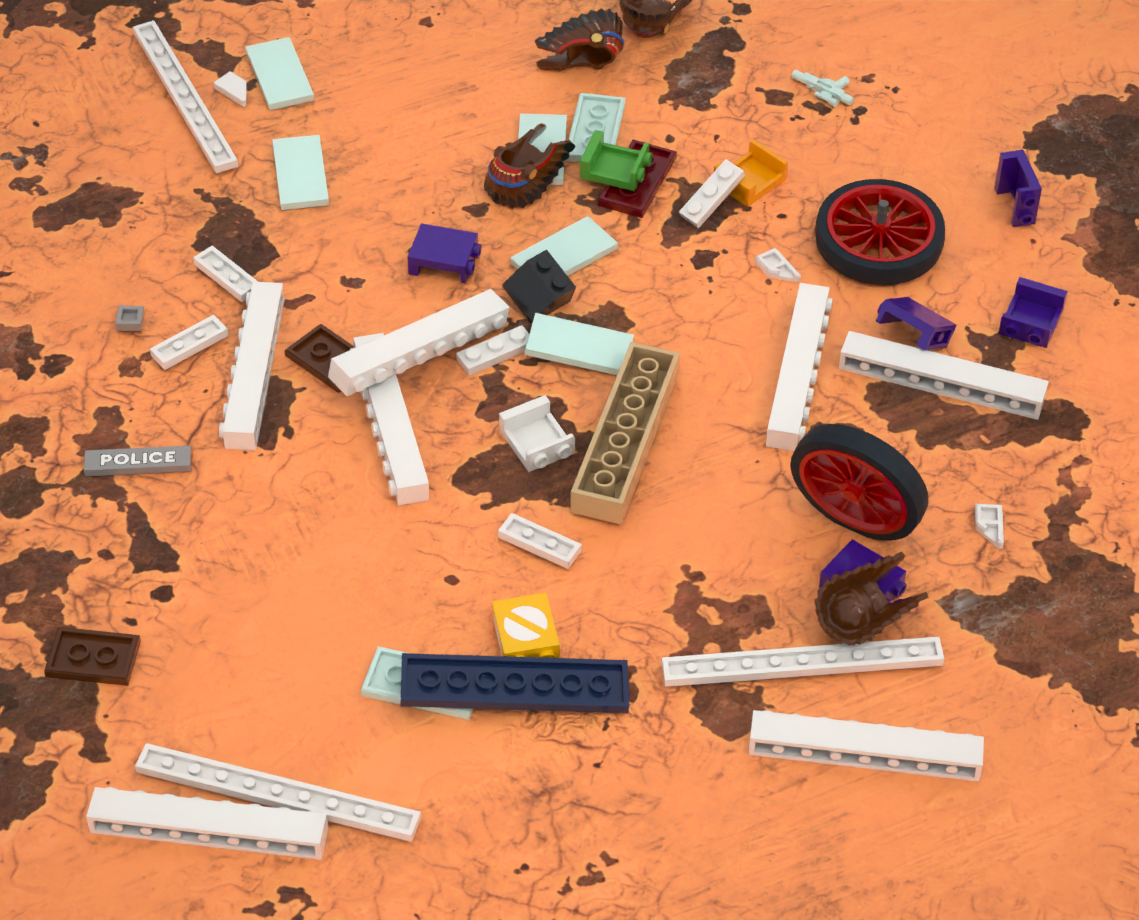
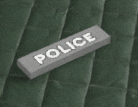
(137, 460)

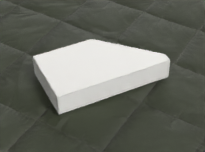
(232, 87)
(776, 266)
(990, 523)

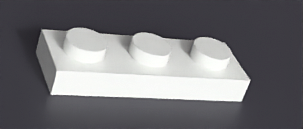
(712, 193)
(224, 272)
(189, 342)
(493, 350)
(539, 540)

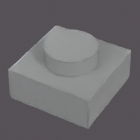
(129, 318)

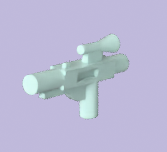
(825, 88)

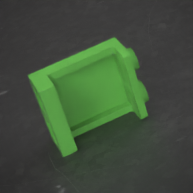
(613, 163)

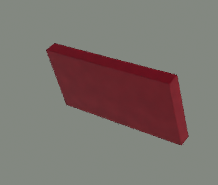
(638, 201)

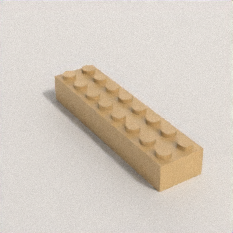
(625, 433)

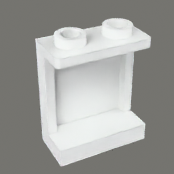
(535, 434)

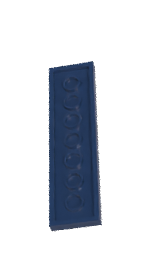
(514, 683)

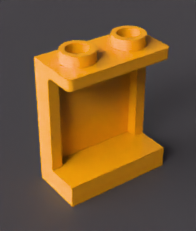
(762, 172)

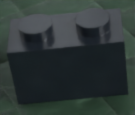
(539, 286)

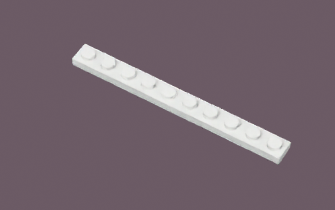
(185, 97)
(802, 661)
(278, 791)

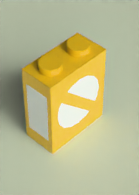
(525, 627)

